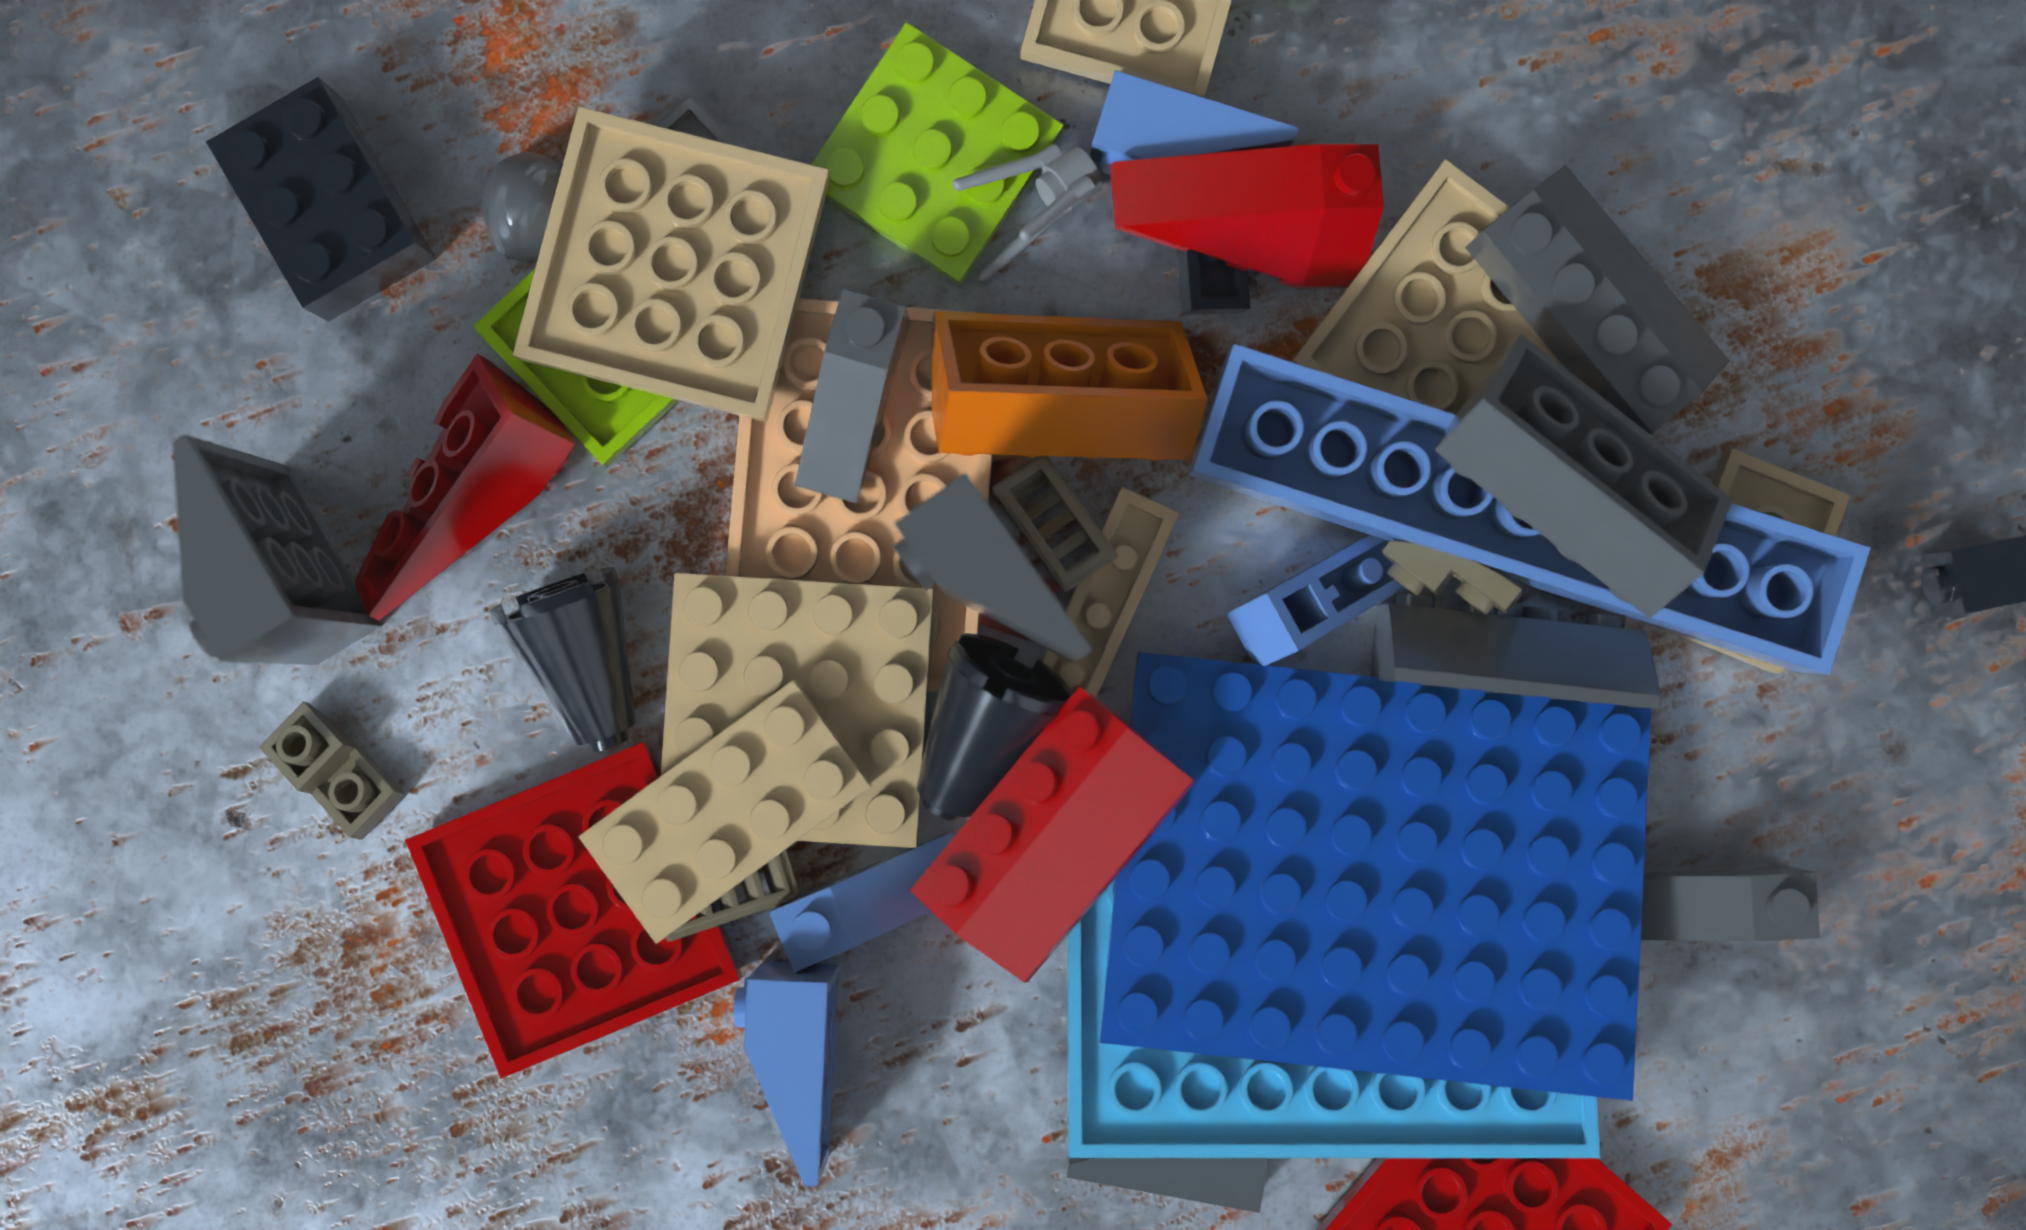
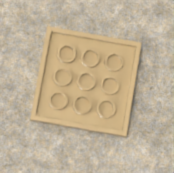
(672, 264)
(1422, 308)
(849, 648)

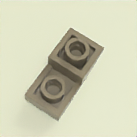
(1429, 568)
(333, 770)

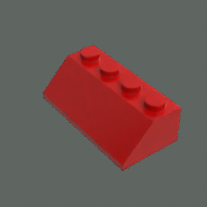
(1052, 835)

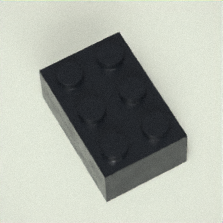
(321, 200)

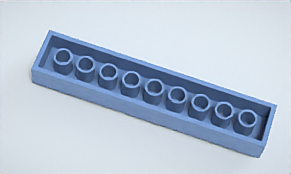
(1375, 469)

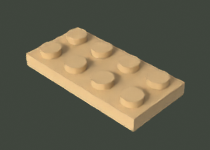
(725, 811)

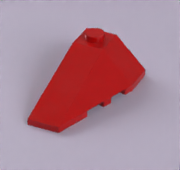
(1271, 210)
(484, 468)

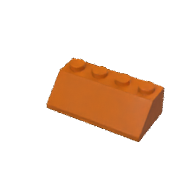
(1064, 387)

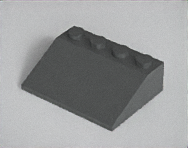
(975, 561)
(259, 562)

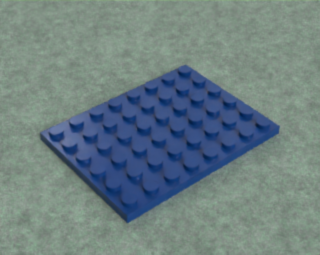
(1386, 879)

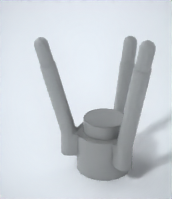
(1063, 185)

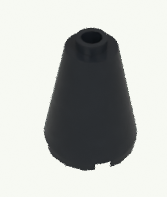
(576, 655)
(983, 722)

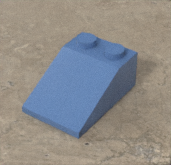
(792, 1052)

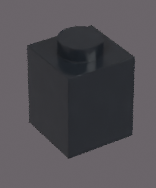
(1976, 576)

